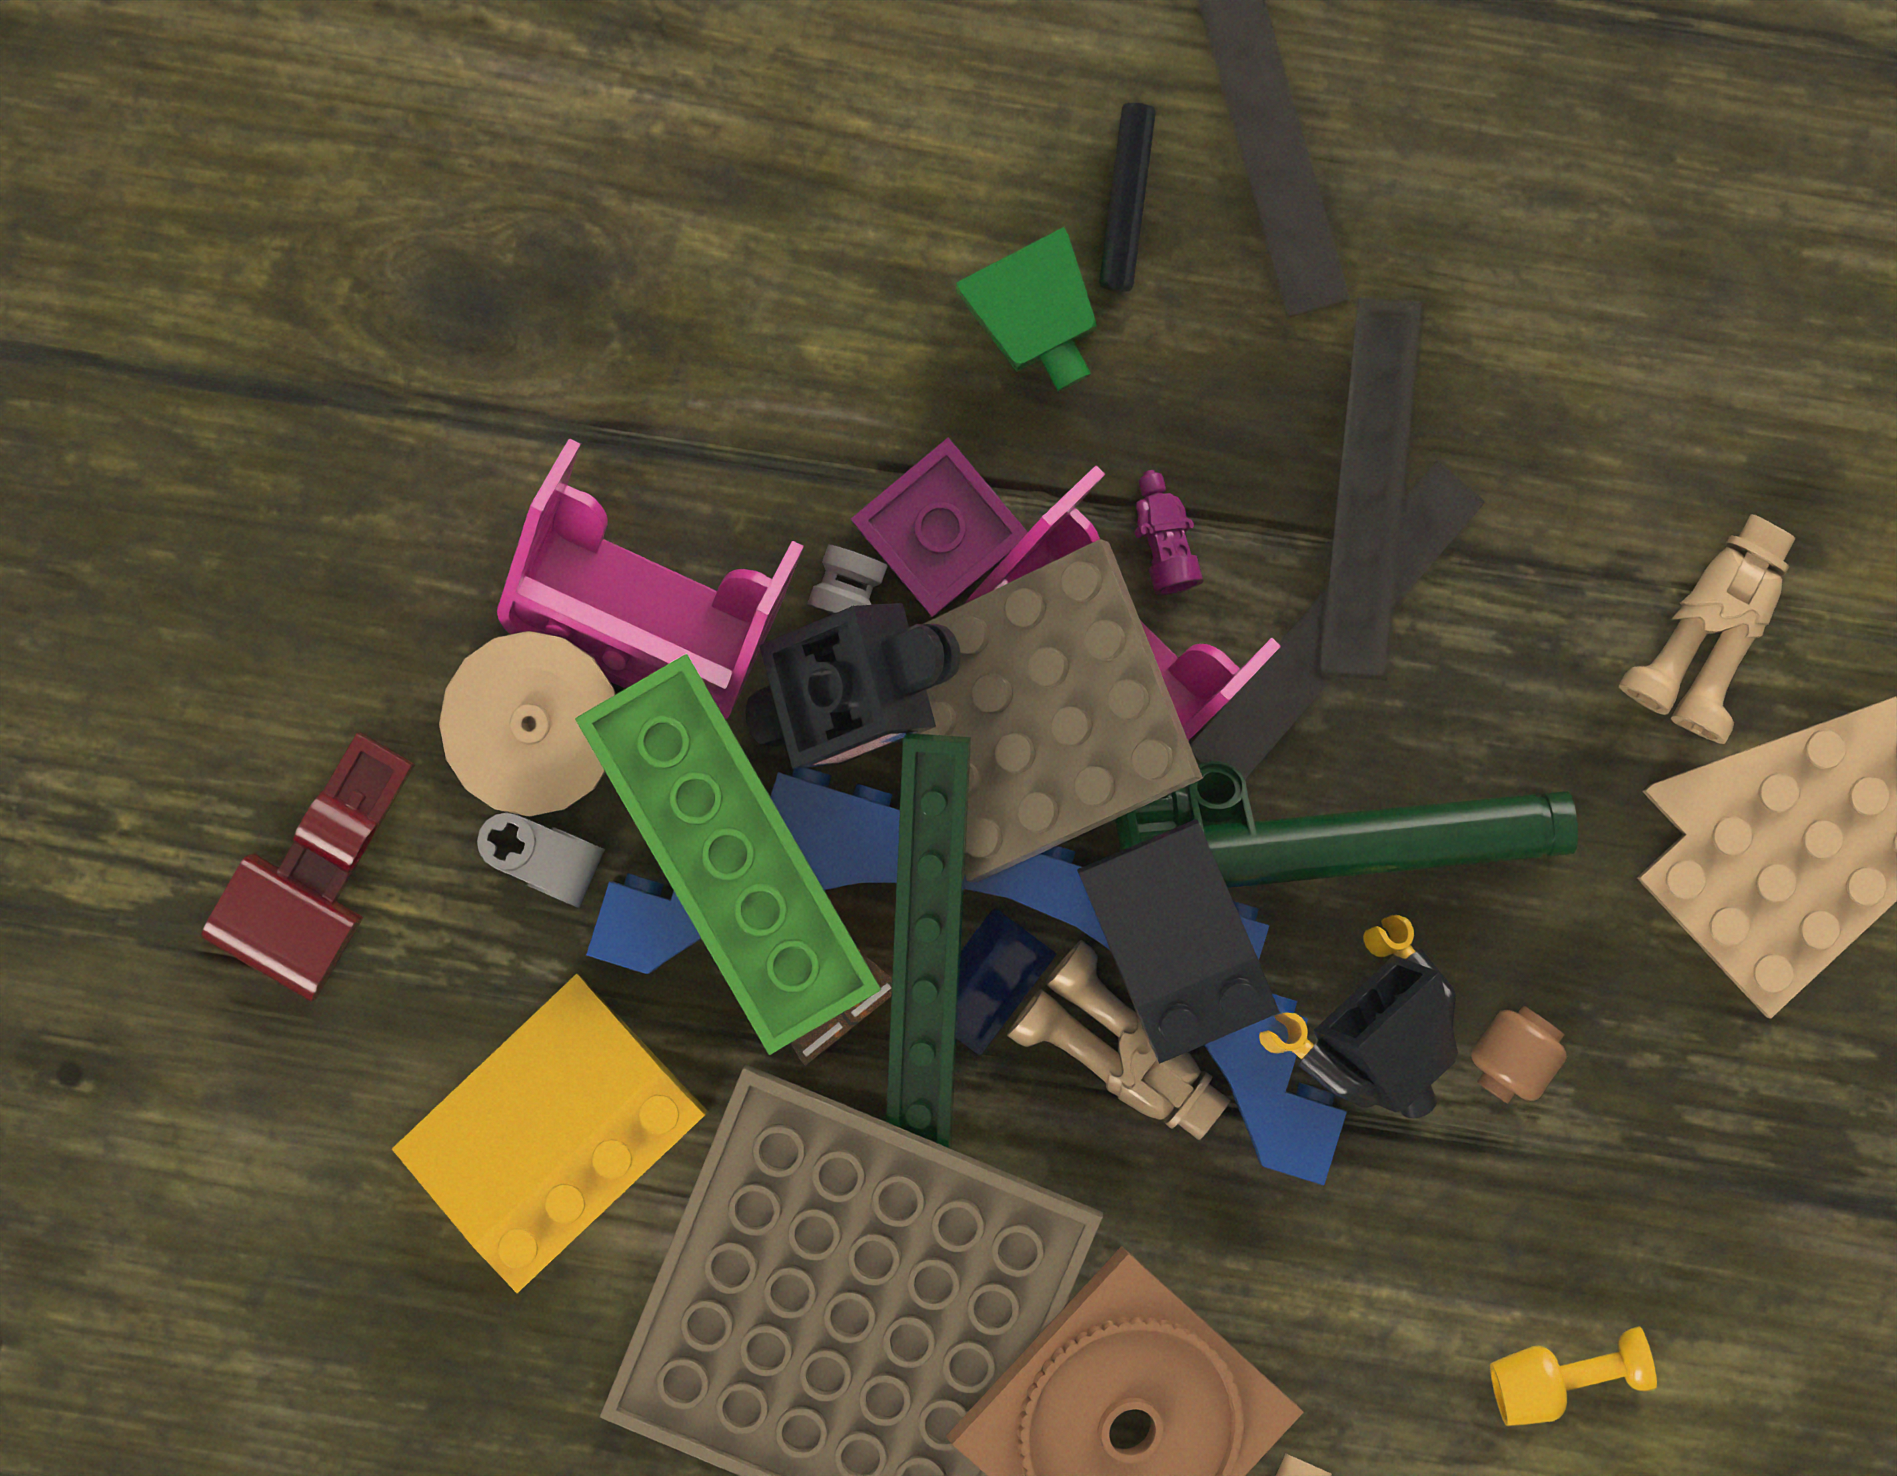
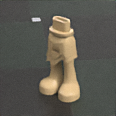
(1730, 598)
(1160, 1091)

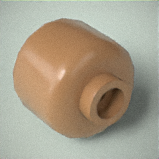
(1518, 1055)

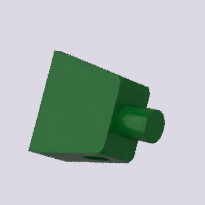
(1035, 307)

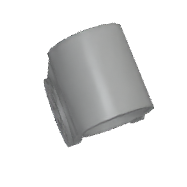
(550, 859)

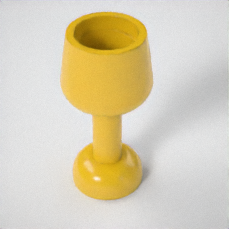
(1534, 1387)

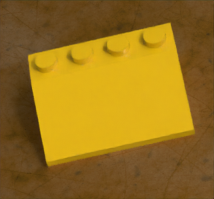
(548, 1132)

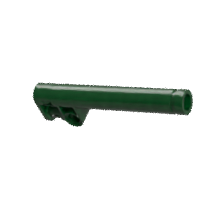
(1353, 841)

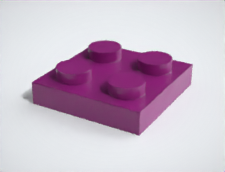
(939, 527)

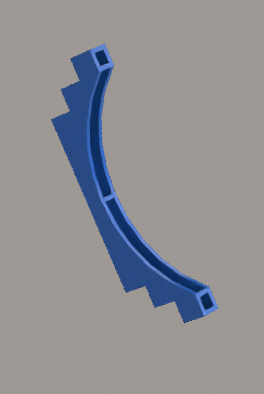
(857, 842)

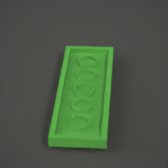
(728, 854)

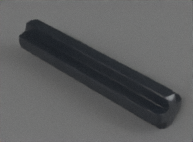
(1127, 197)

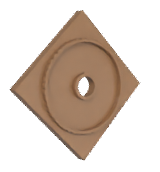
(1115, 1351)

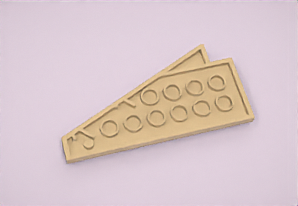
(1784, 851)

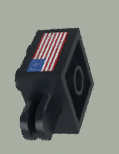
(850, 684)

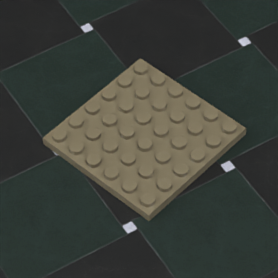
(840, 1294)

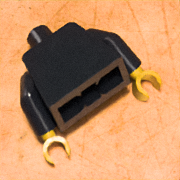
(1385, 1037)

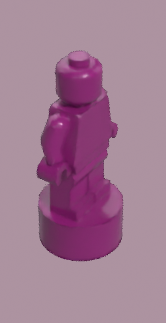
(1165, 523)

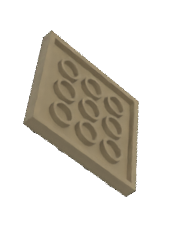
(1057, 710)

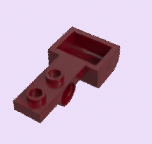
(289, 915)

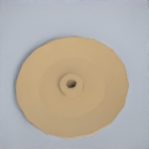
(514, 723)

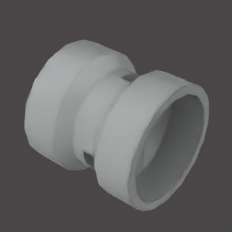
(835, 595)

